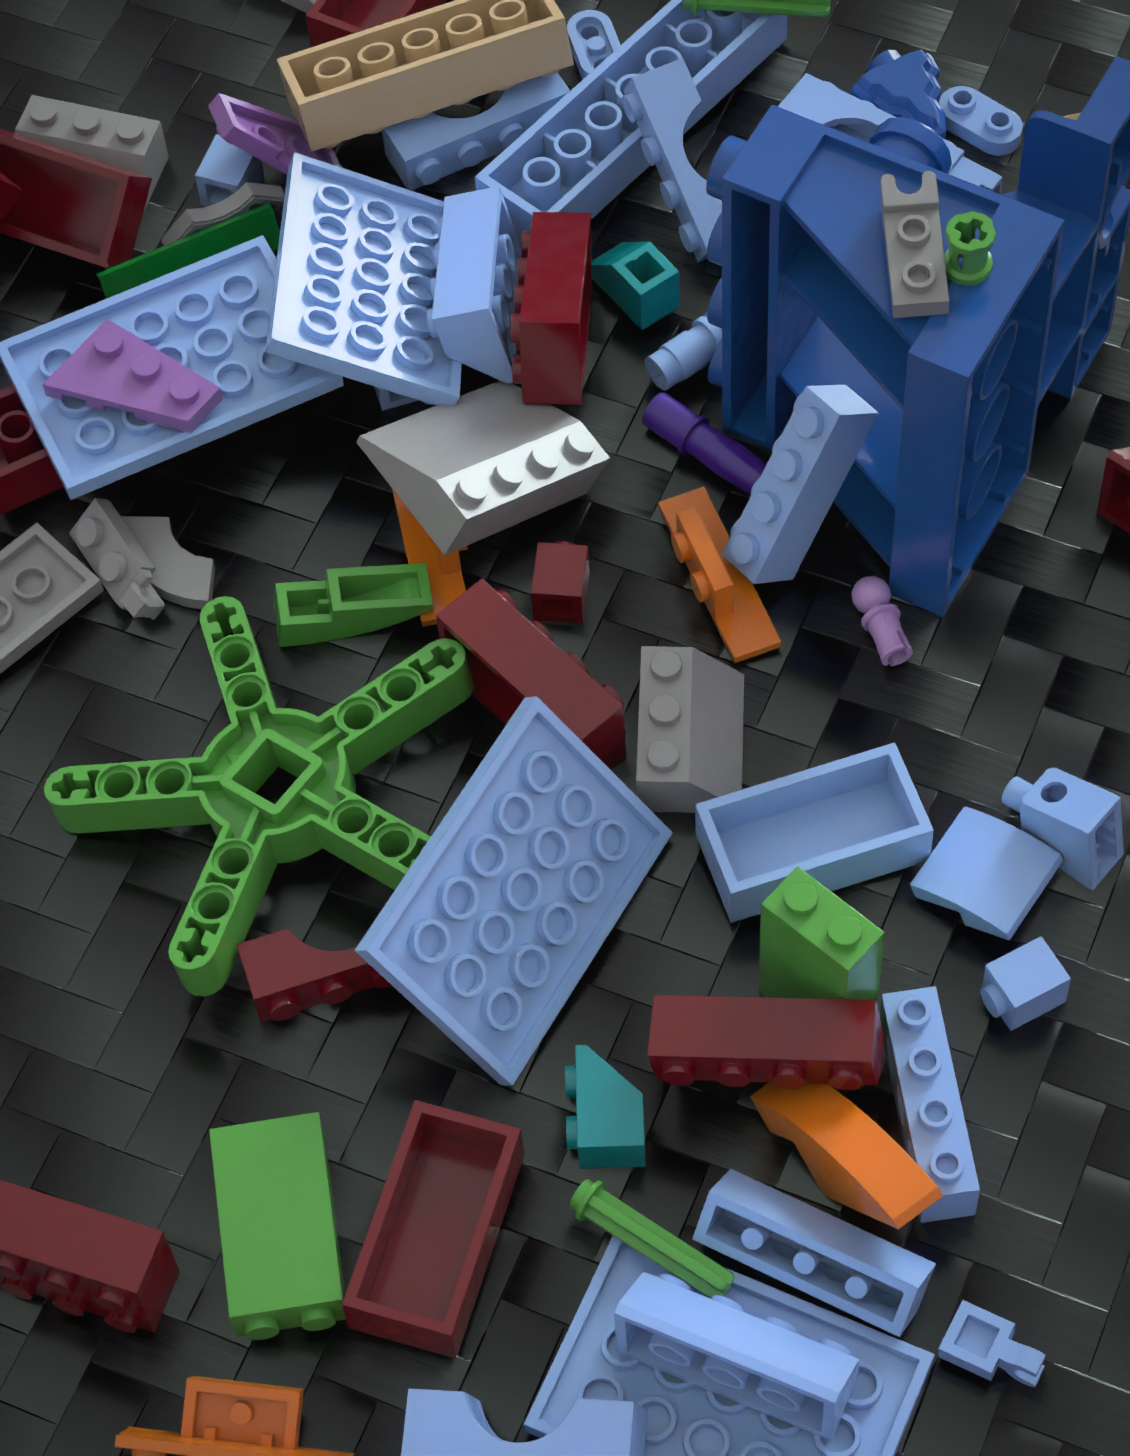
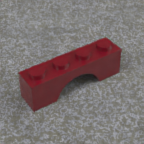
(294, 976)

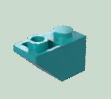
(638, 281)
(608, 1116)

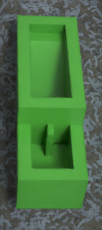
(350, 602)

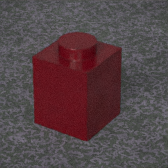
(560, 582)

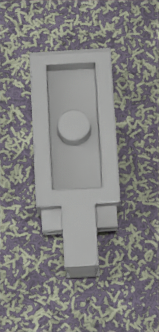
(117, 559)

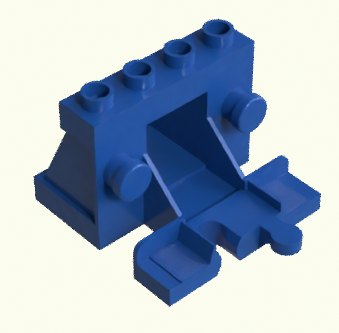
(954, 390)

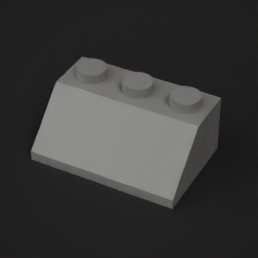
(98, 134)
(687, 729)

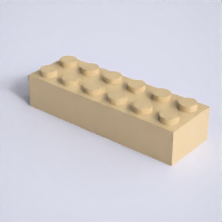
(421, 65)

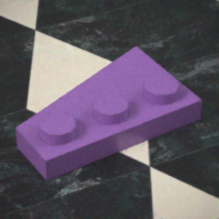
(263, 133)
(135, 377)

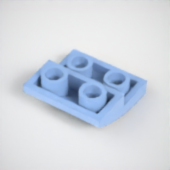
(986, 872)

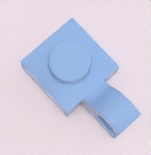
(983, 1343)

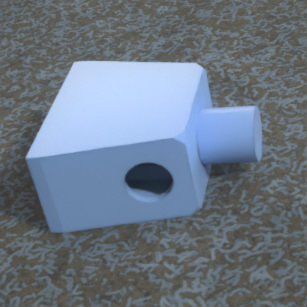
(1073, 820)

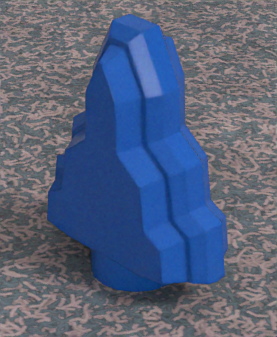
(904, 87)

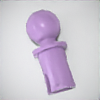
(872, 597)

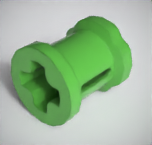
(975, 252)

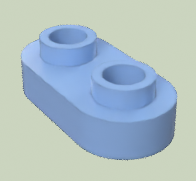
(601, 39)
(974, 120)

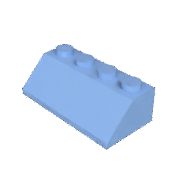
(476, 282)
(736, 1353)

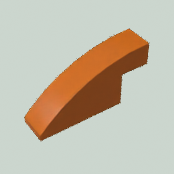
(848, 1152)

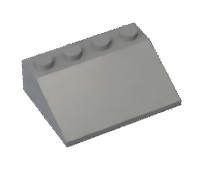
(484, 463)

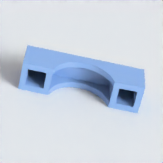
(660, 106)
(841, 111)
(440, 145)
(456, 1426)

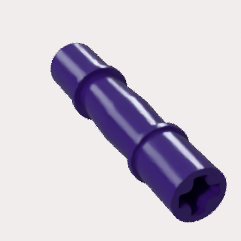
(705, 443)

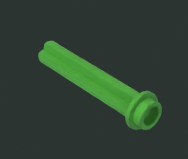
(805, 8)
(650, 1239)

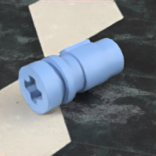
(683, 354)

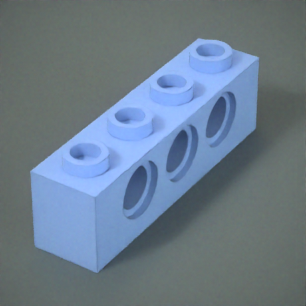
(929, 1099)

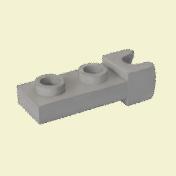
(914, 248)

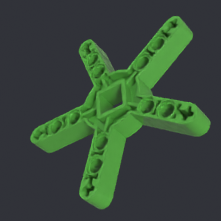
(223, 784)

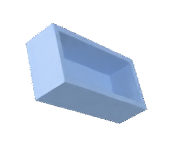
(829, 820)

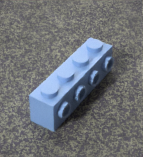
(799, 483)
(814, 1251)

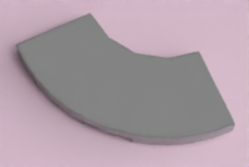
(243, 200)
(178, 573)

